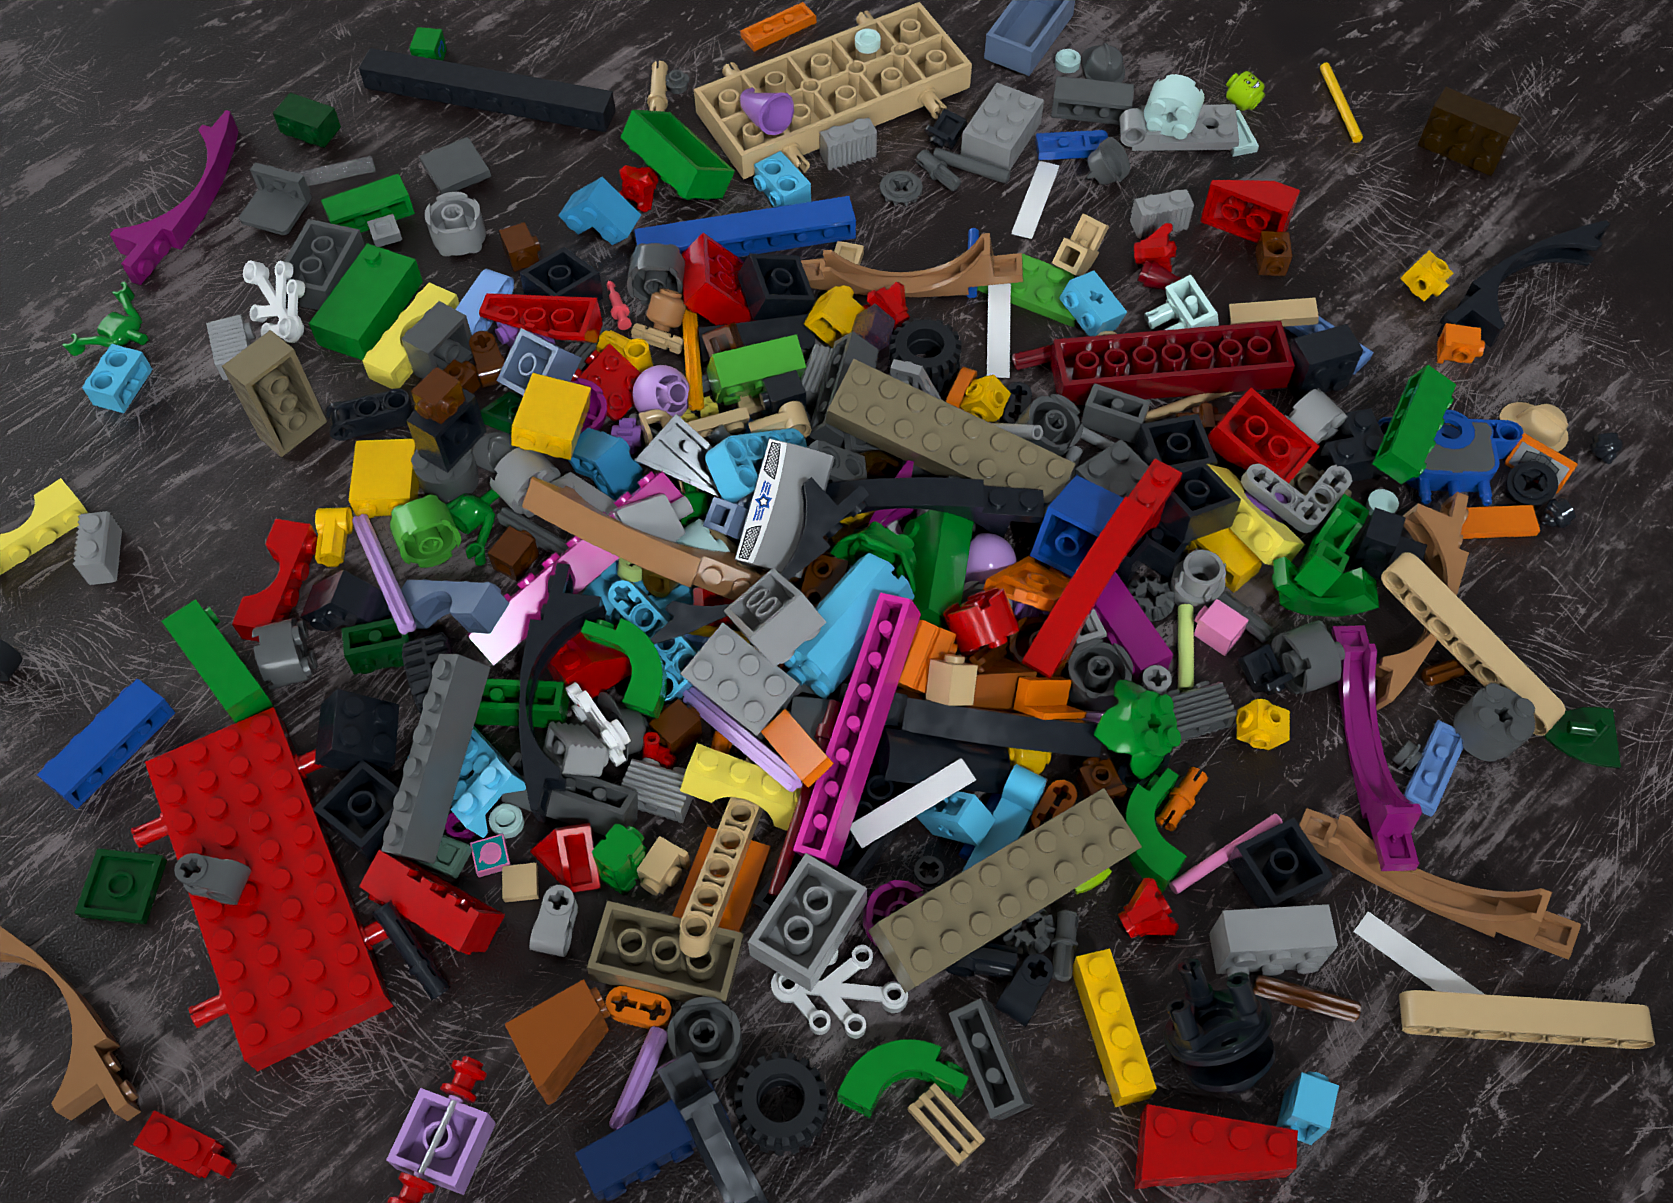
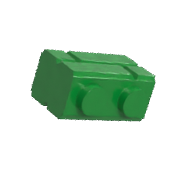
(620, 857)

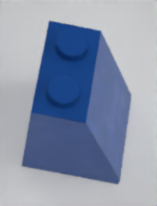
(1074, 524)

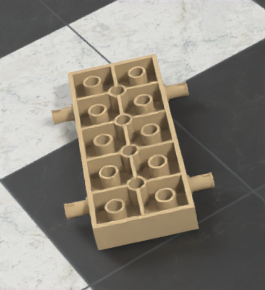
(836, 86)

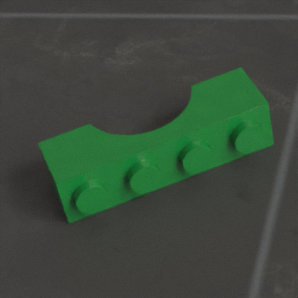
(1326, 555)

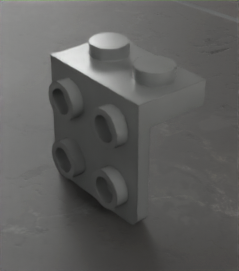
(278, 200)

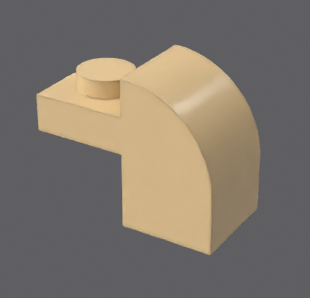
(1080, 251)

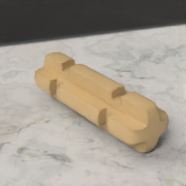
(658, 338)

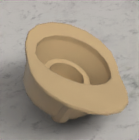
(1541, 422)

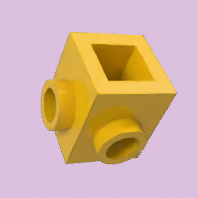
(1427, 276)
(986, 398)
(1263, 724)

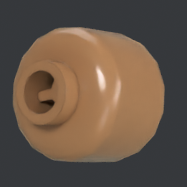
(666, 309)

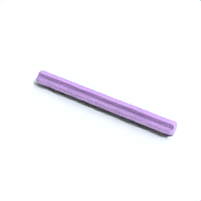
(384, 574)
(743, 739)

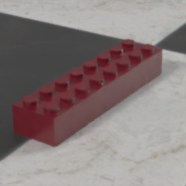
(1174, 361)

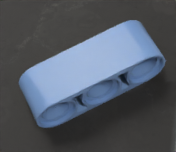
(487, 282)

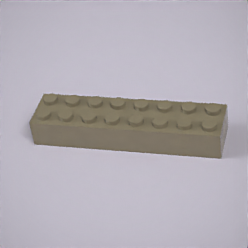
(941, 435)
(1003, 890)

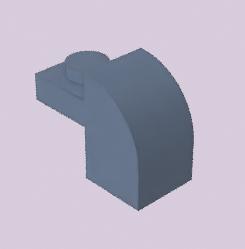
(728, 517)

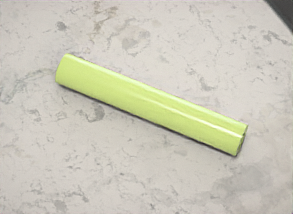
(1185, 647)

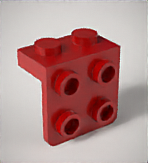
(615, 378)

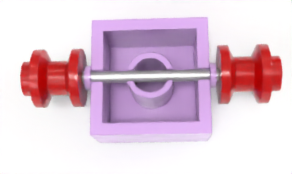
(442, 1137)

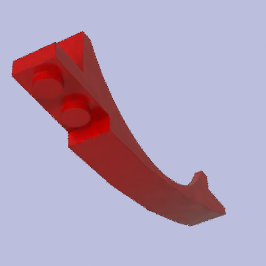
(1126, 526)

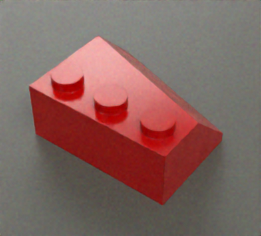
(713, 284)

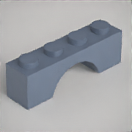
(470, 603)

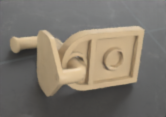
(734, 422)

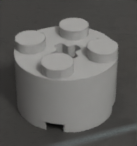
(455, 224)
(1317, 416)
(516, 473)

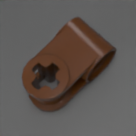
(486, 357)

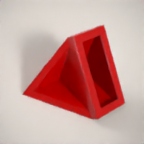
(570, 857)

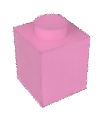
(1219, 626)

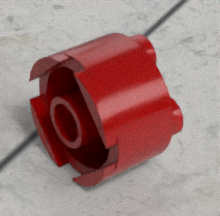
(981, 621)

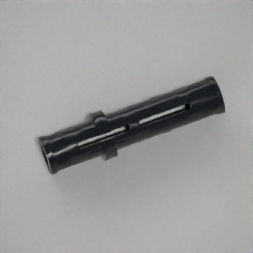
(413, 953)

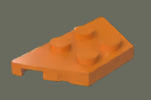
(1030, 583)

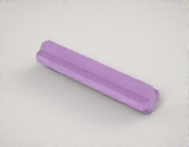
(639, 1078)

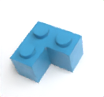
(602, 208)
(606, 462)

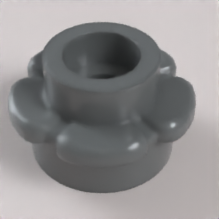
(677, 81)
(1407, 755)

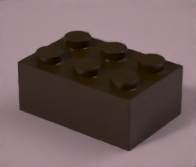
(1469, 131)

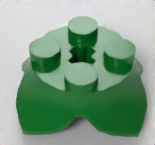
(883, 544)
(1139, 726)

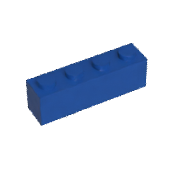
(106, 743)

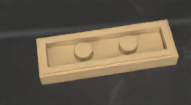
(1290, 312)

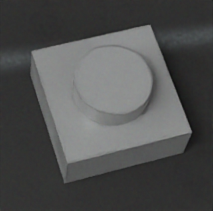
(384, 230)

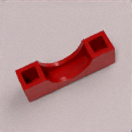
(293, 547)

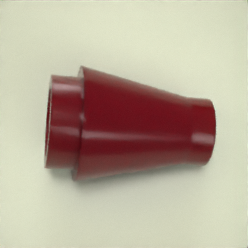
(1156, 276)

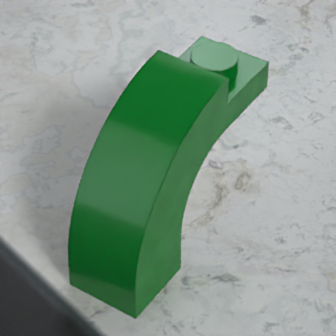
(1348, 595)
(649, 678)
(1156, 857)
(893, 1063)

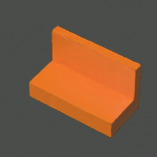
(1046, 698)

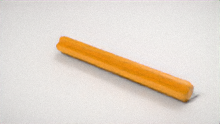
(692, 360)

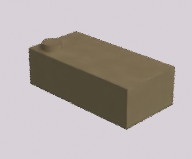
(275, 393)
(644, 953)

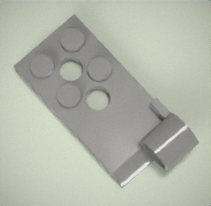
(1223, 137)

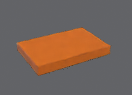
(744, 887)

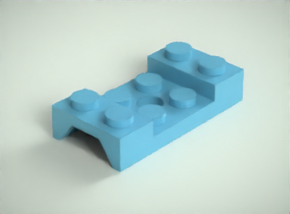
(488, 783)

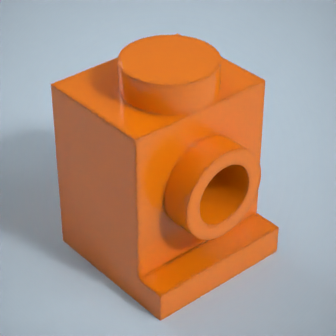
(1459, 344)

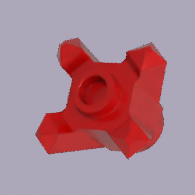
(639, 185)
(1157, 248)
(891, 301)
(1148, 912)

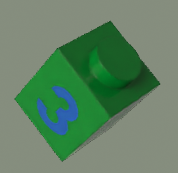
(428, 43)

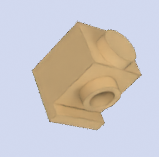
(662, 866)

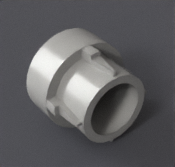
(1198, 579)

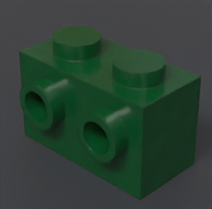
(307, 120)
(374, 646)

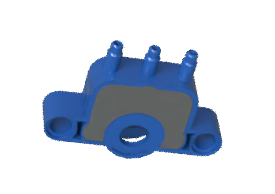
(1464, 458)

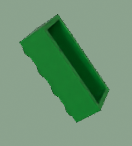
(677, 155)

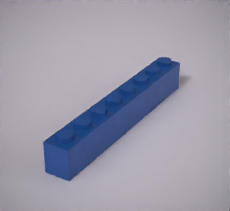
(763, 229)

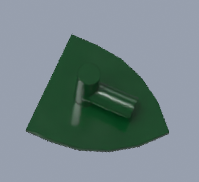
(1587, 736)

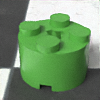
(424, 531)

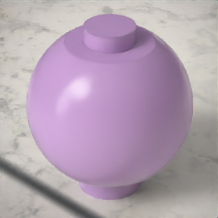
(661, 389)
(987, 557)

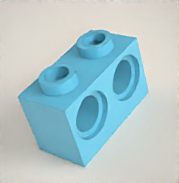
(781, 181)
(117, 378)
(1308, 1106)

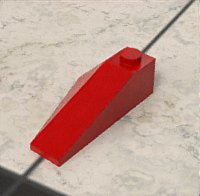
(551, 316)

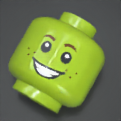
(1245, 90)

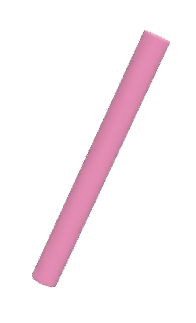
(1221, 856)

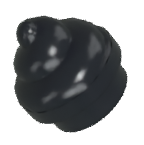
(1606, 446)
(1558, 513)

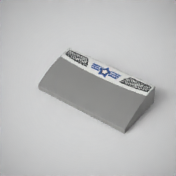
(777, 504)

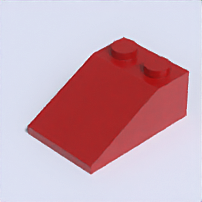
(1249, 207)
(1261, 435)
(589, 665)

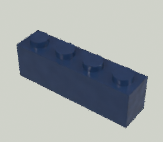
(636, 1151)

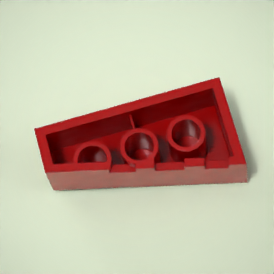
(432, 903)
(1206, 1149)

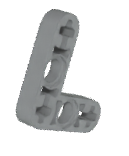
(1297, 502)

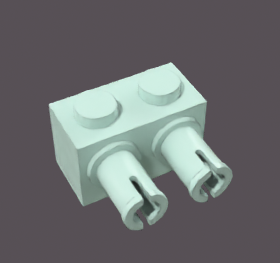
(1186, 305)

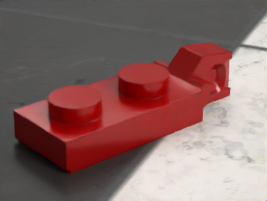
(183, 1147)

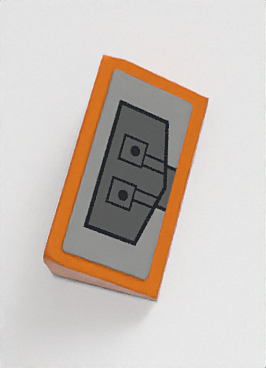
(1532, 450)

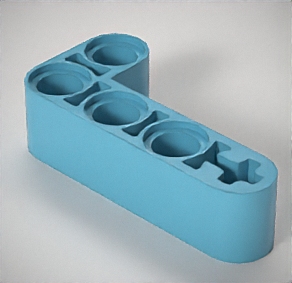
(739, 456)
(674, 657)
(1012, 814)

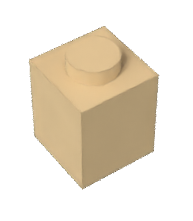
(951, 681)

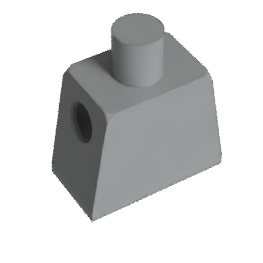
(656, 516)

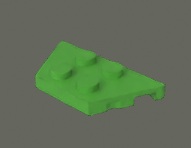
(1041, 290)

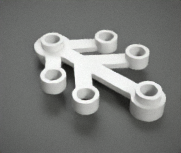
(289, 324)
(612, 733)
(832, 991)

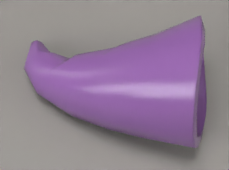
(768, 110)

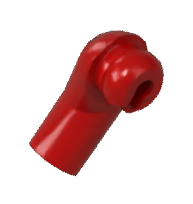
(657, 752)

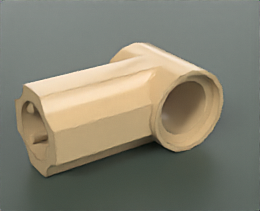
(789, 416)

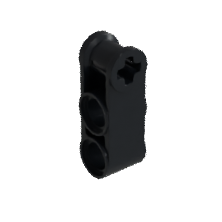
(369, 414)

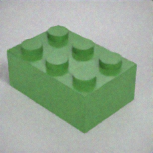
(742, 369)

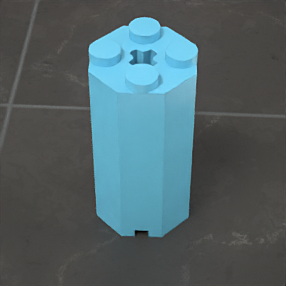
(848, 611)

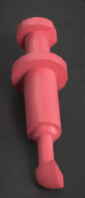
(619, 310)

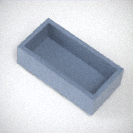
(1026, 32)

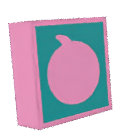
(490, 855)

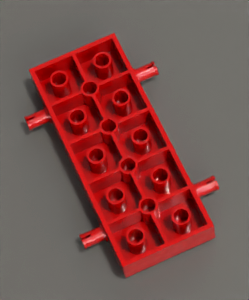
(293, 947)

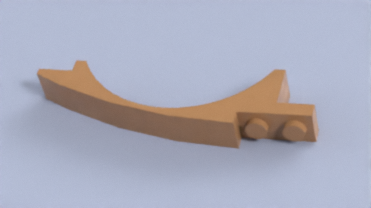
(971, 269)
(1444, 558)
(683, 564)
(1513, 914)
(91, 1066)

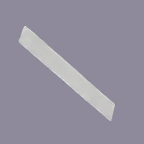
(1035, 200)
(998, 330)
(911, 803)
(1411, 957)

